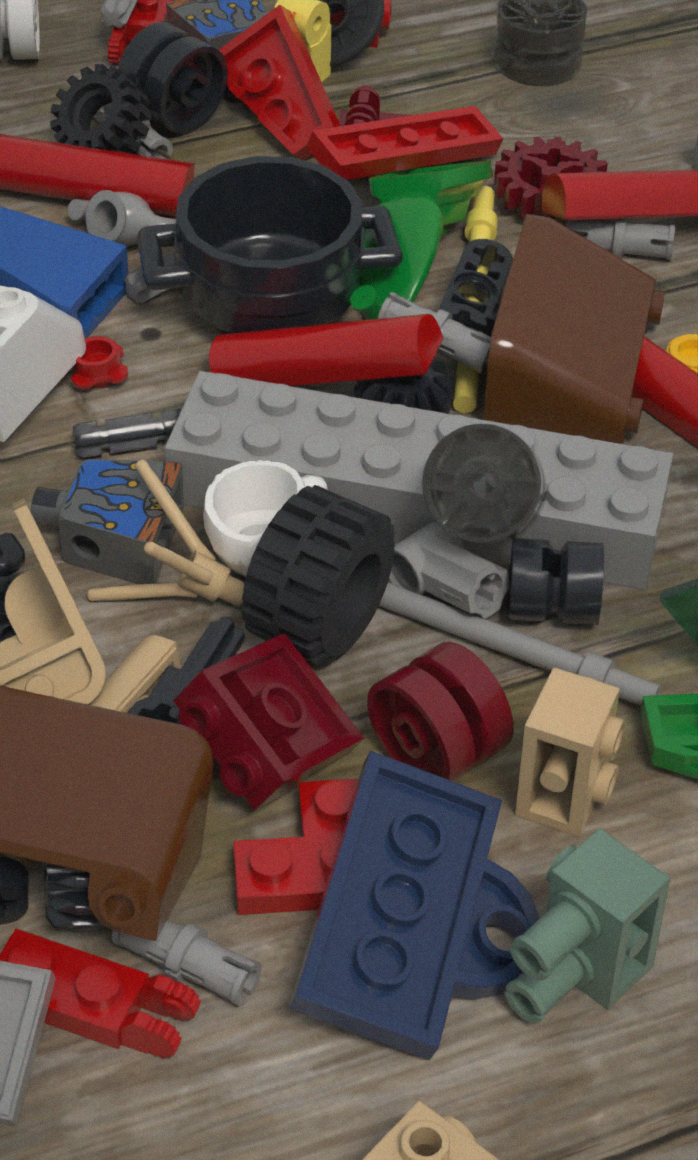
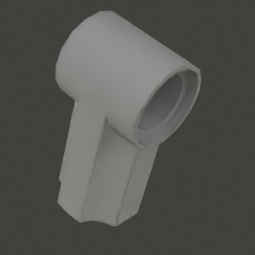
(440, 565)

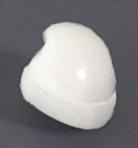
(244, 503)

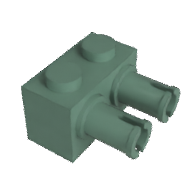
(595, 929)

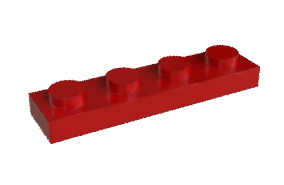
(404, 142)

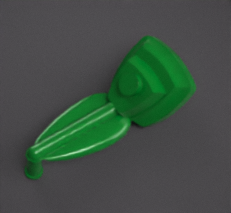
(420, 209)

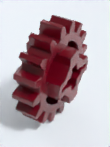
(524, 171)

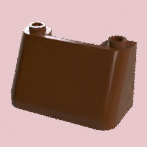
(569, 336)
(105, 800)

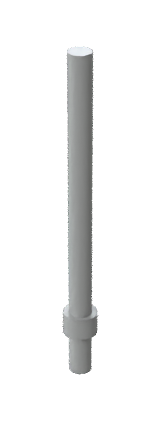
(515, 643)

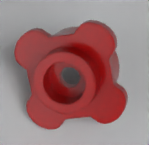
(99, 364)

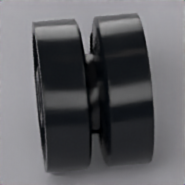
(177, 75)

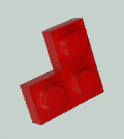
(294, 871)

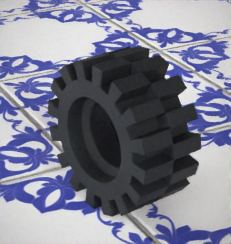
(87, 97)

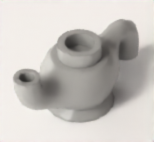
(115, 216)

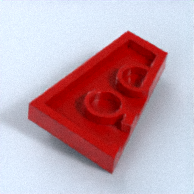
(279, 81)

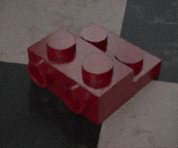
(266, 720)

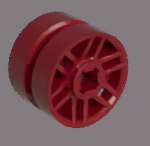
(441, 712)

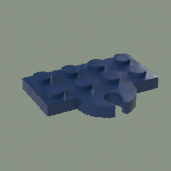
(410, 910)

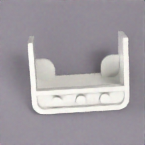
(35, 353)

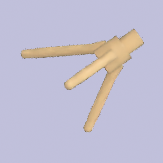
(200, 573)

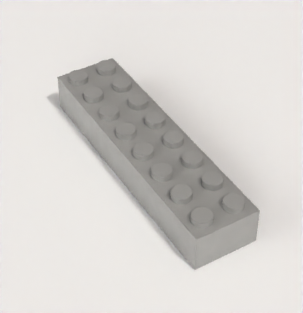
(379, 457)

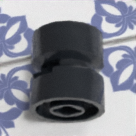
(556, 581)

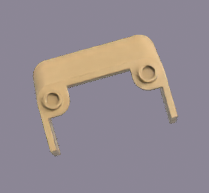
(51, 642)

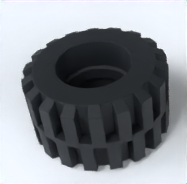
(318, 573)

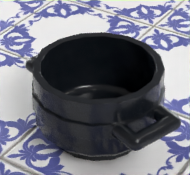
(268, 245)

